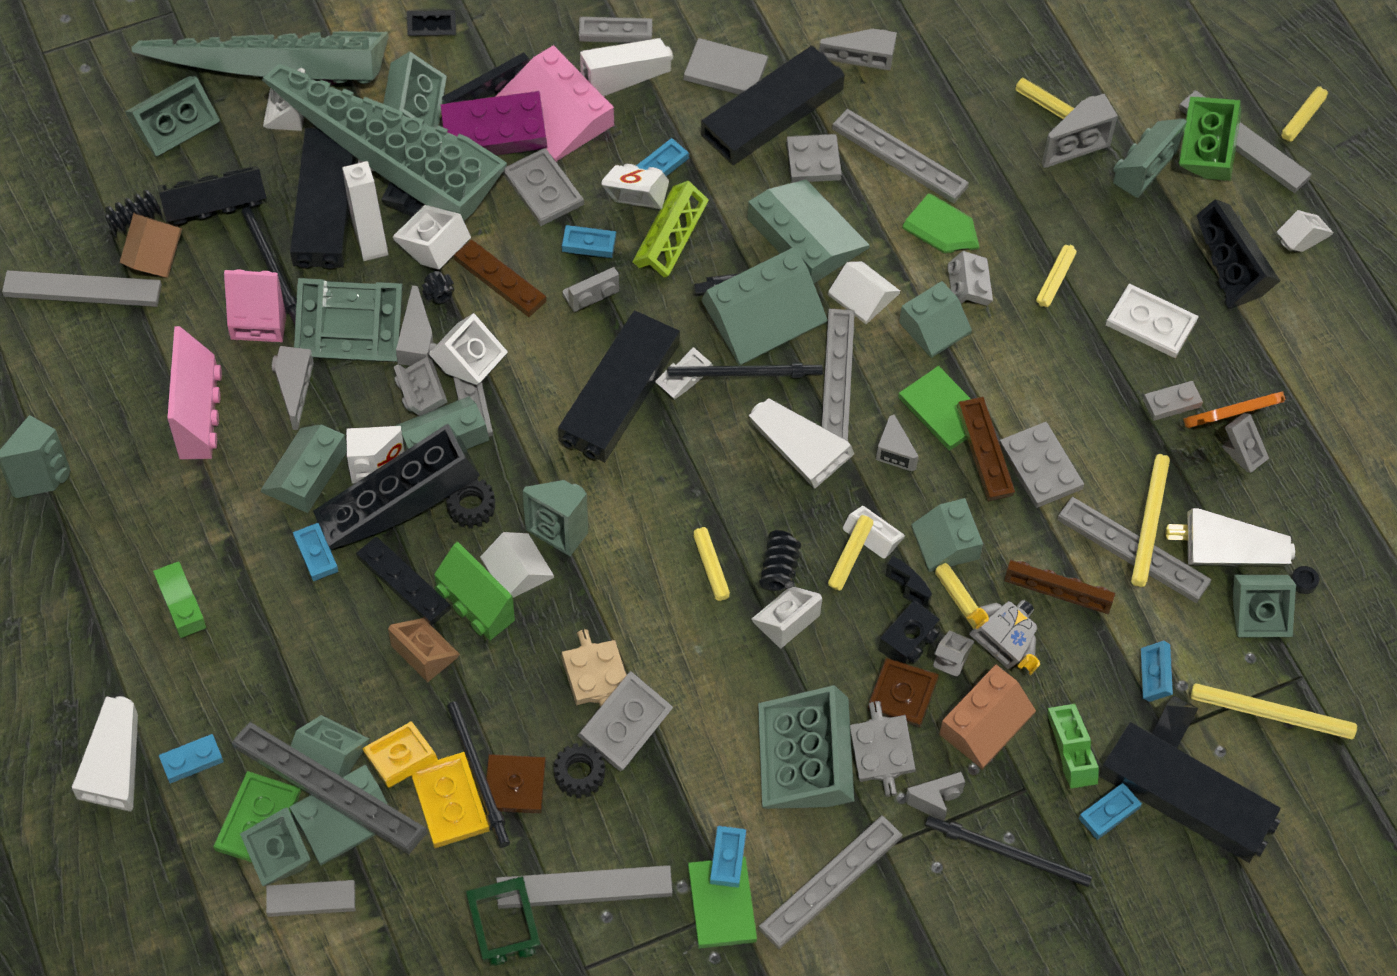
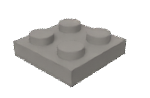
(814, 158)

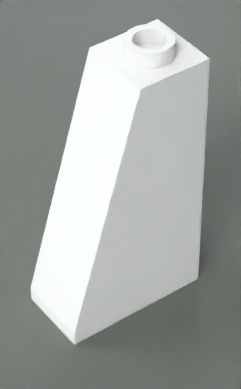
(625, 64)
(365, 211)
(801, 442)
(1229, 542)
(110, 757)

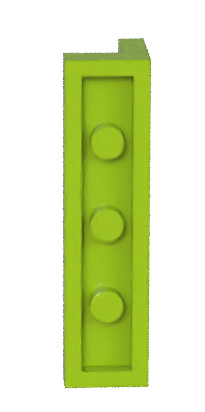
(663, 225)

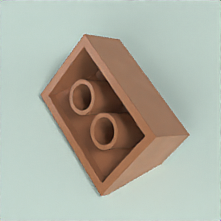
(987, 717)

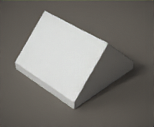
(281, 114)
(862, 290)
(516, 563)
(788, 615)

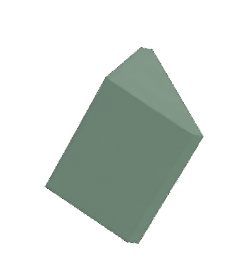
(276, 847)

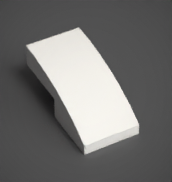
(678, 385)

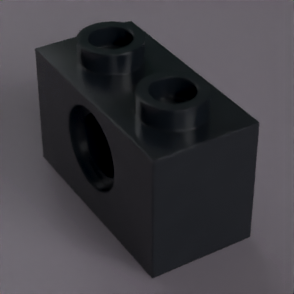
(914, 621)

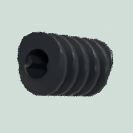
(123, 215)
(780, 561)

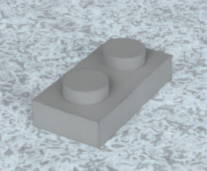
(1172, 400)

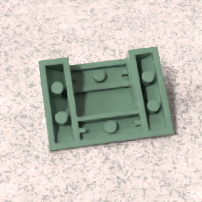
(348, 319)

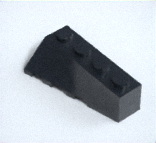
(212, 194)
(1239, 261)

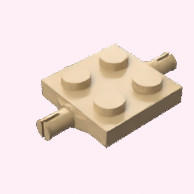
(593, 669)

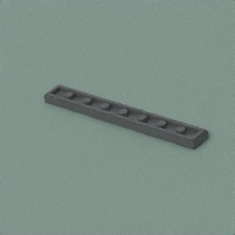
(329, 788)

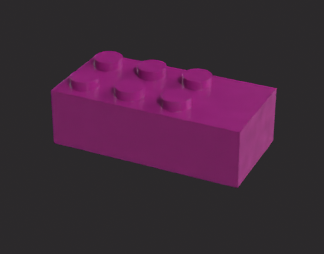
(500, 122)

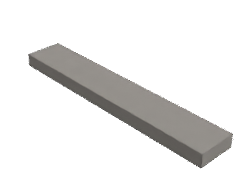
(1264, 155)
(900, 156)
(82, 288)
(838, 372)
(1125, 545)
(830, 882)
(592, 886)

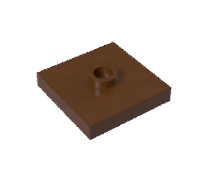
(904, 691)
(516, 782)

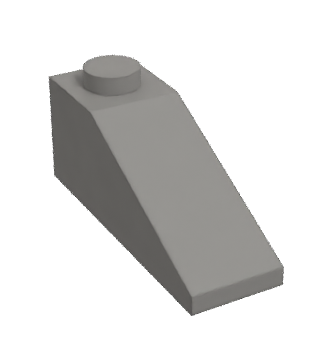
(863, 48)
(416, 334)
(293, 375)

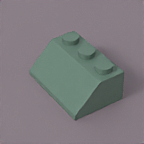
(415, 89)
(173, 115)
(1149, 156)
(460, 415)
(33, 459)
(306, 466)
(557, 514)
(328, 830)

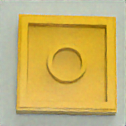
(399, 754)

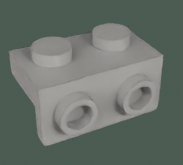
(970, 278)
(592, 289)
(420, 386)

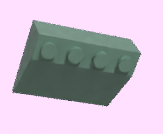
(804, 219)
(765, 306)
(806, 750)

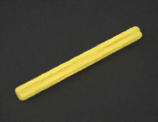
(1150, 520)
(1274, 711)

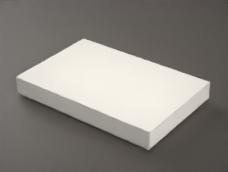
(1152, 320)

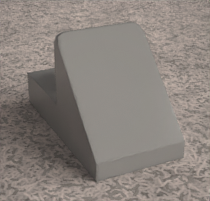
(1245, 443)
(952, 653)
(930, 795)

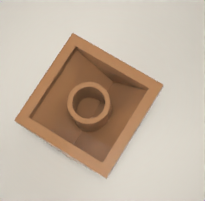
(150, 245)
(422, 647)

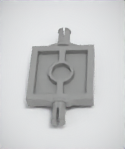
(882, 748)

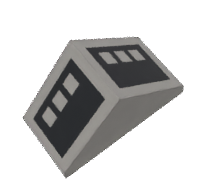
(896, 447)

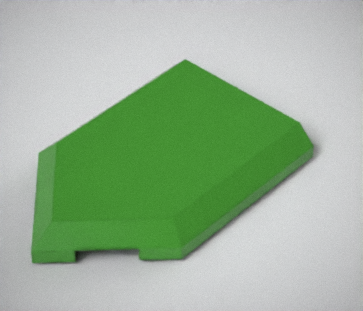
(942, 225)

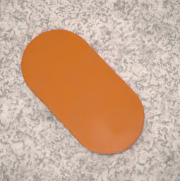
(1235, 409)

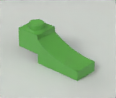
(179, 599)
(1074, 746)

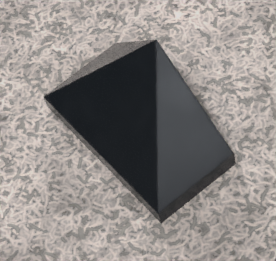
(431, 21)
(1175, 721)

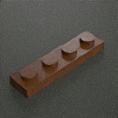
(500, 278)
(985, 449)
(1060, 587)

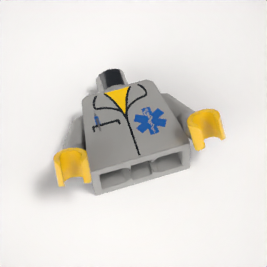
(1007, 633)

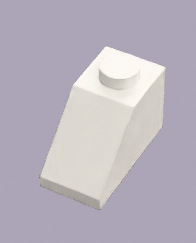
(1303, 231)

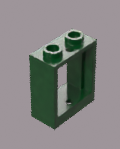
(495, 892)

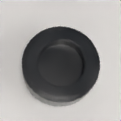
(1305, 579)

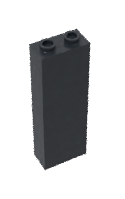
(772, 105)
(321, 203)
(618, 386)
(1191, 793)

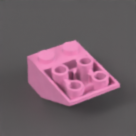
(254, 306)

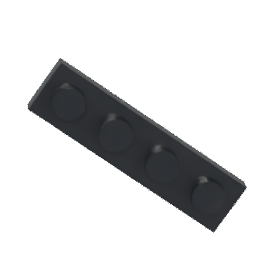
(488, 83)
(403, 581)

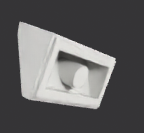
(882, 536)

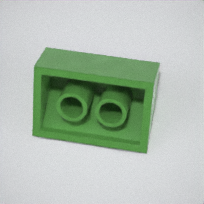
(1211, 137)
(474, 592)

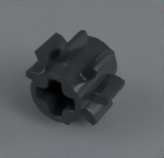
(438, 287)

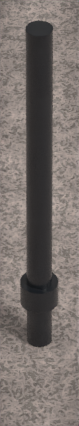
(290, 301)
(794, 370)
(494, 817)
(954, 831)

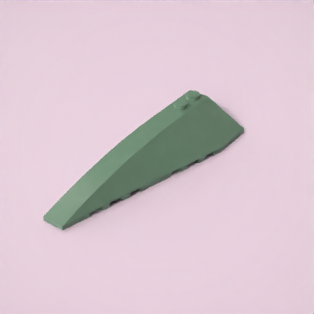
(335, 57)
(416, 157)

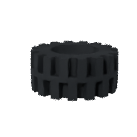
(476, 515)
(575, 755)

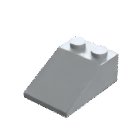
(1081, 131)

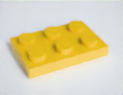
(450, 800)

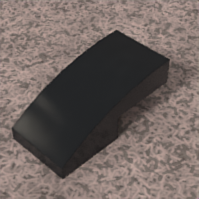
(401, 200)
(914, 585)

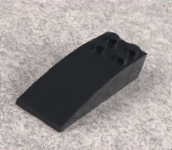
(398, 489)

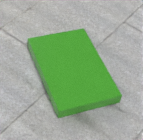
(935, 403)
(254, 802)
(721, 912)

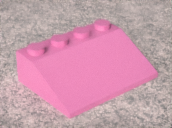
(570, 103)
(193, 397)

